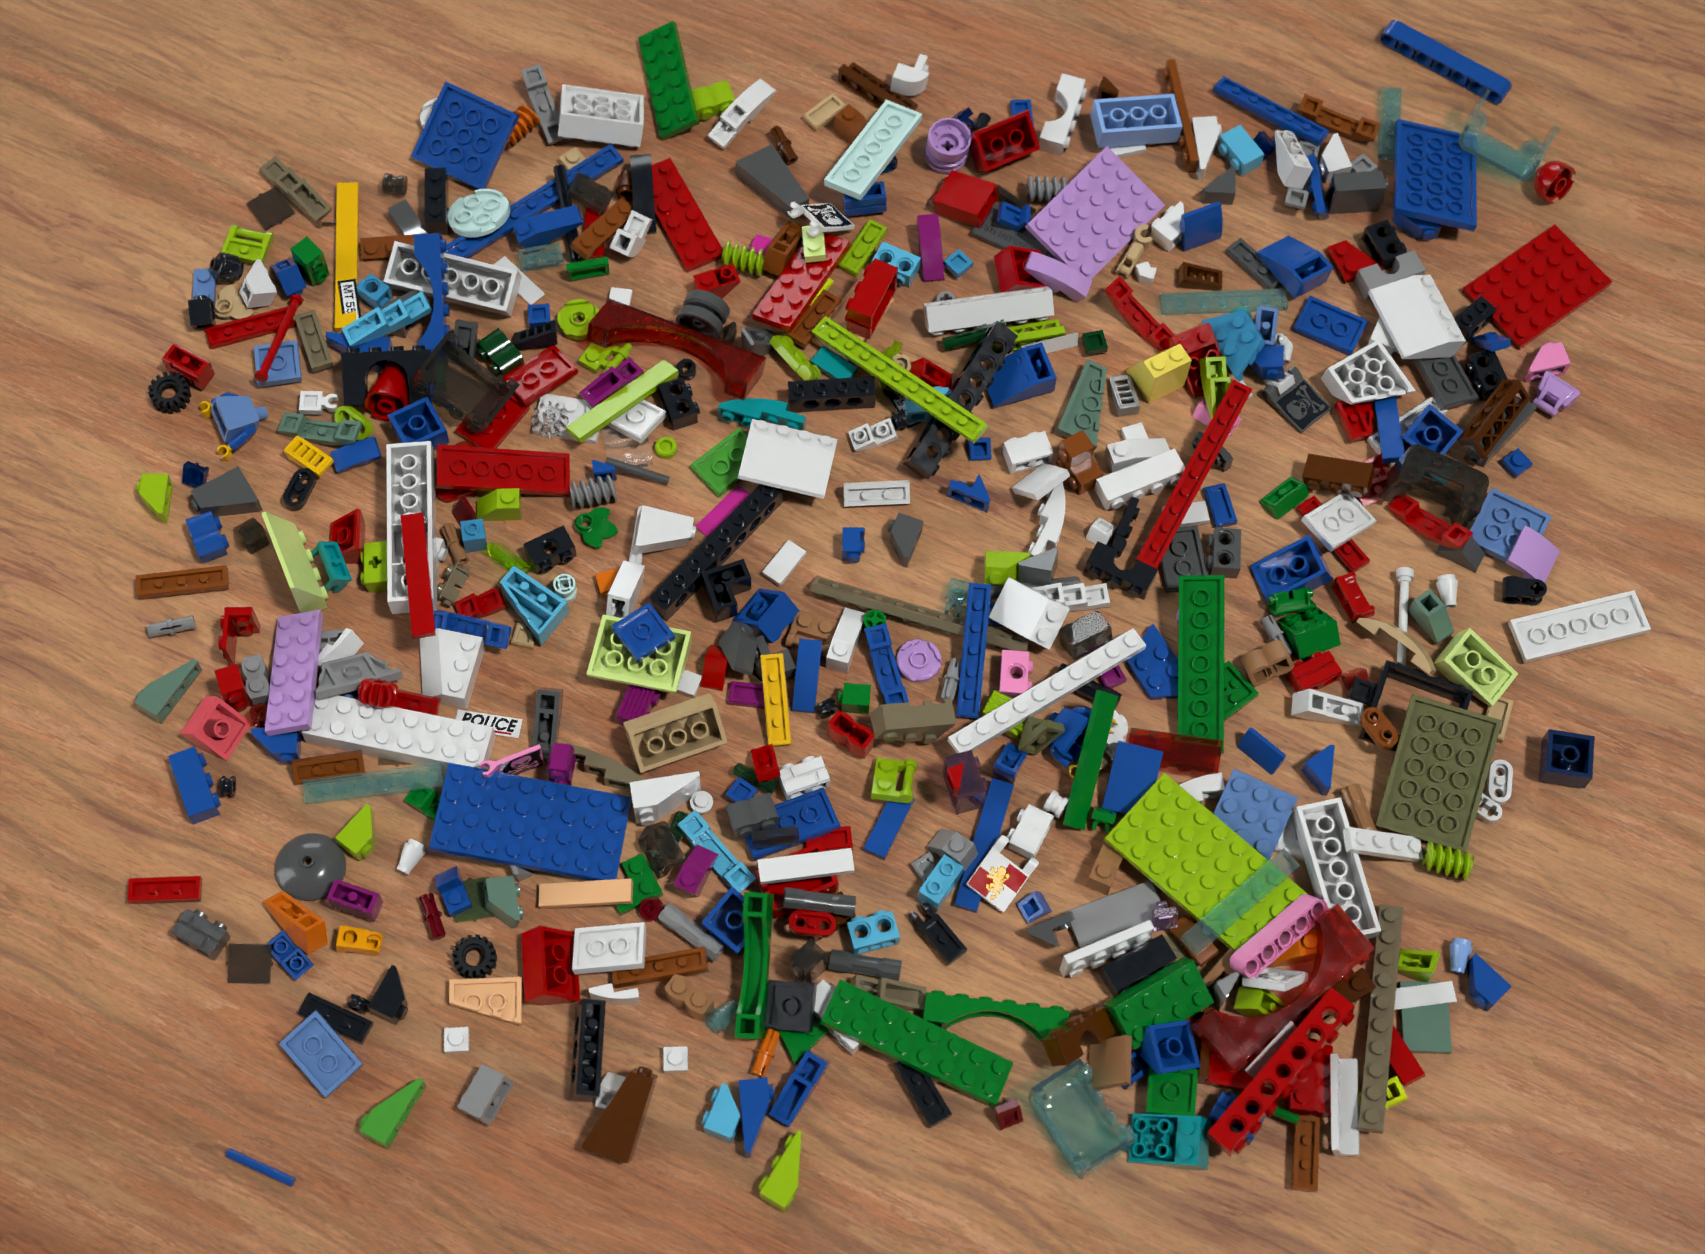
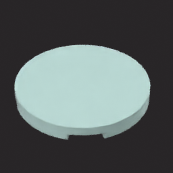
(479, 213)

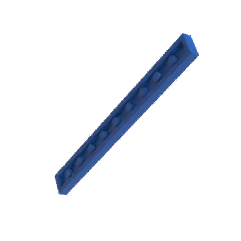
(537, 202)

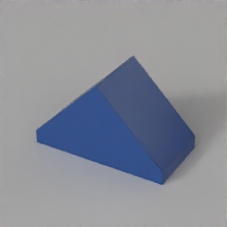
(1319, 769)

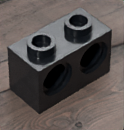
(1381, 246)
(1475, 318)
(1490, 372)
(675, 404)

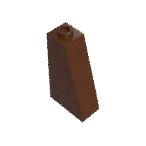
(622, 1120)

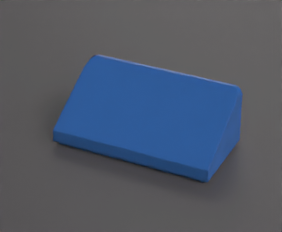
(1261, 751)

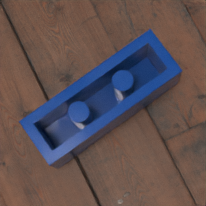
(195, 785)

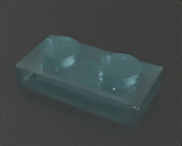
(540, 256)

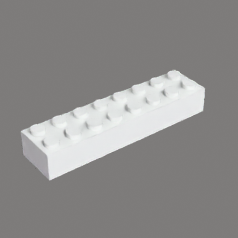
(409, 492)
(398, 733)

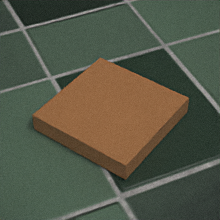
(1111, 1062)

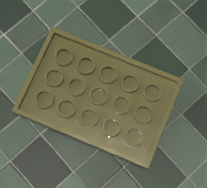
(1438, 773)

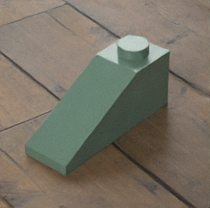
(164, 693)

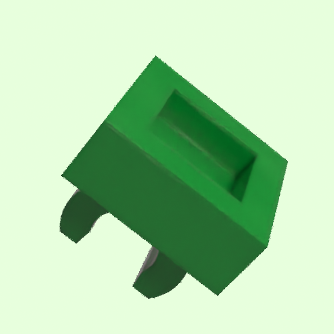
(1103, 815)

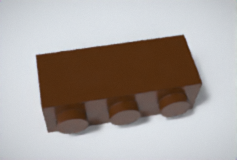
(1338, 475)

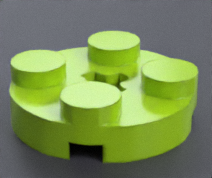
(570, 312)

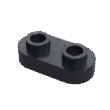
(298, 490)

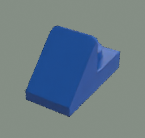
(972, 496)
(1009, 763)
(453, 891)

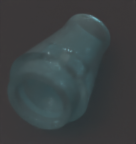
(722, 1016)

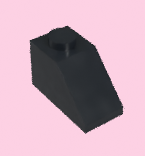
(390, 999)

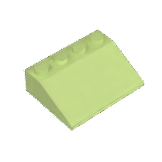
(296, 563)
(657, 671)

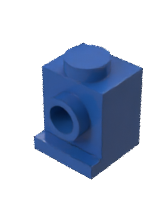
(852, 543)

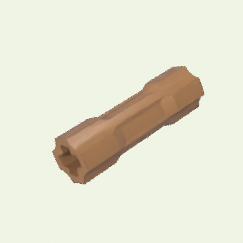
(1356, 804)

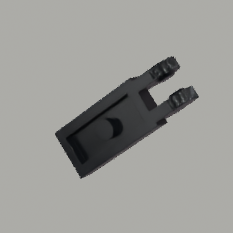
(1124, 530)
(939, 934)

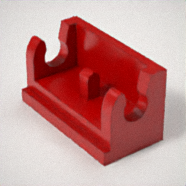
(1352, 597)

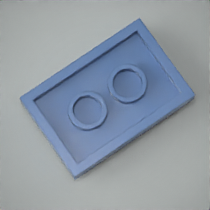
(321, 1054)

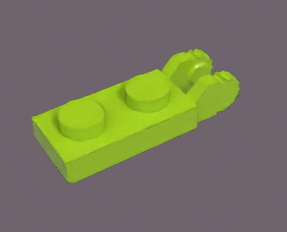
(795, 358)

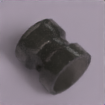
(394, 184)

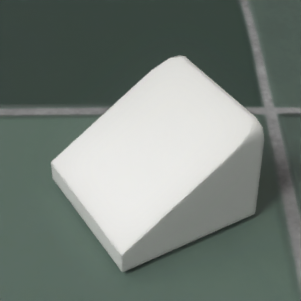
(1281, 385)
(1101, 531)

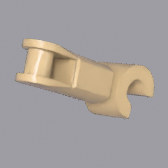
(1135, 251)

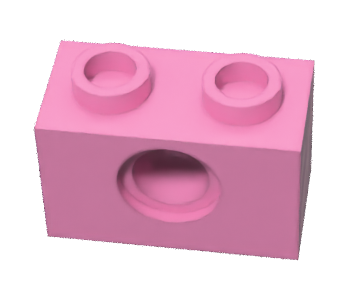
(1011, 663)

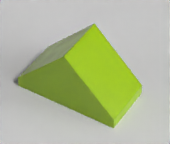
(1418, 964)

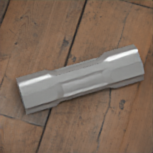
(694, 934)

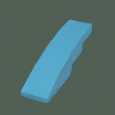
(385, 321)

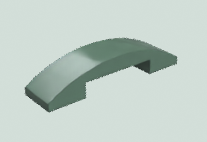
(319, 431)

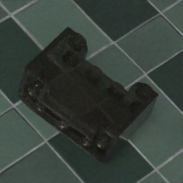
(462, 385)
(1440, 480)

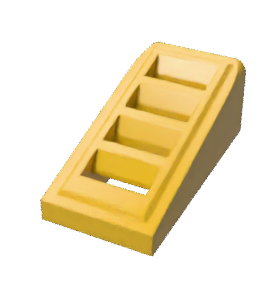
(298, 447)

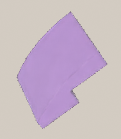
(1533, 555)

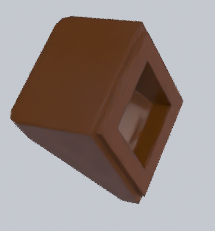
(1107, 90)

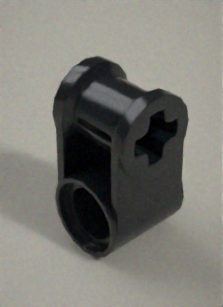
(1521, 590)

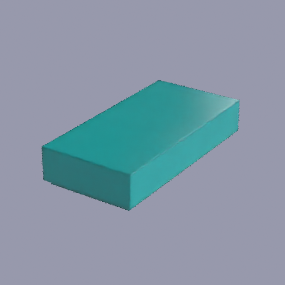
(832, 364)

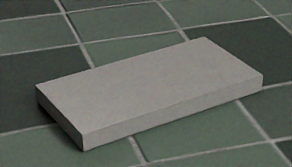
(1113, 913)

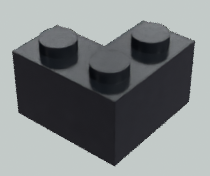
(722, 585)

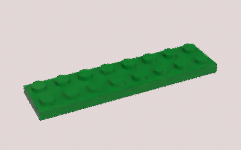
(1201, 656)
(917, 1043)

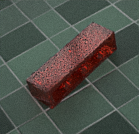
(1180, 750)

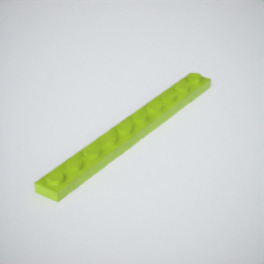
(900, 379)

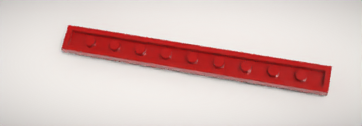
(1194, 474)

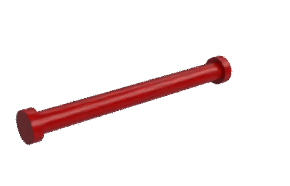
(262, 374)

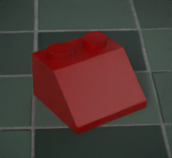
(1011, 272)

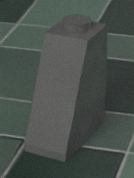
(226, 495)

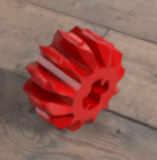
(378, 692)

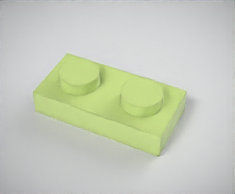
(813, 246)

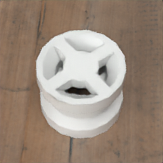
(1056, 804)

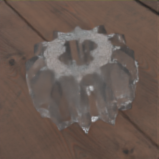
(555, 414)

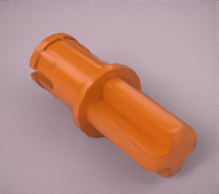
(765, 1053)

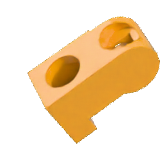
(359, 941)

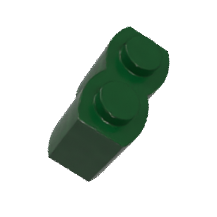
(499, 352)

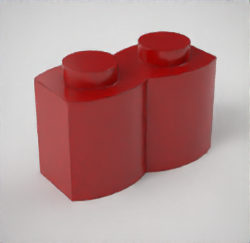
(854, 736)

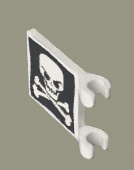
(823, 217)

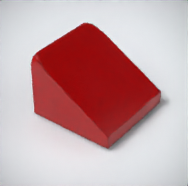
(953, 778)

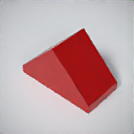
(714, 669)

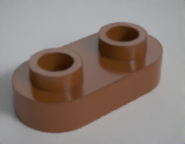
(1378, 727)

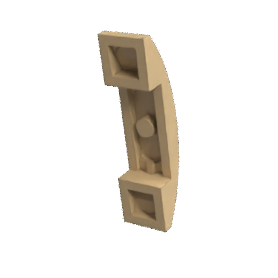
(1421, 657)

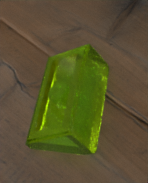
(507, 557)

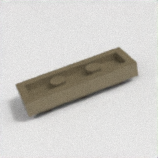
(313, 341)

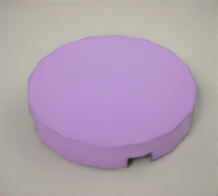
(918, 661)

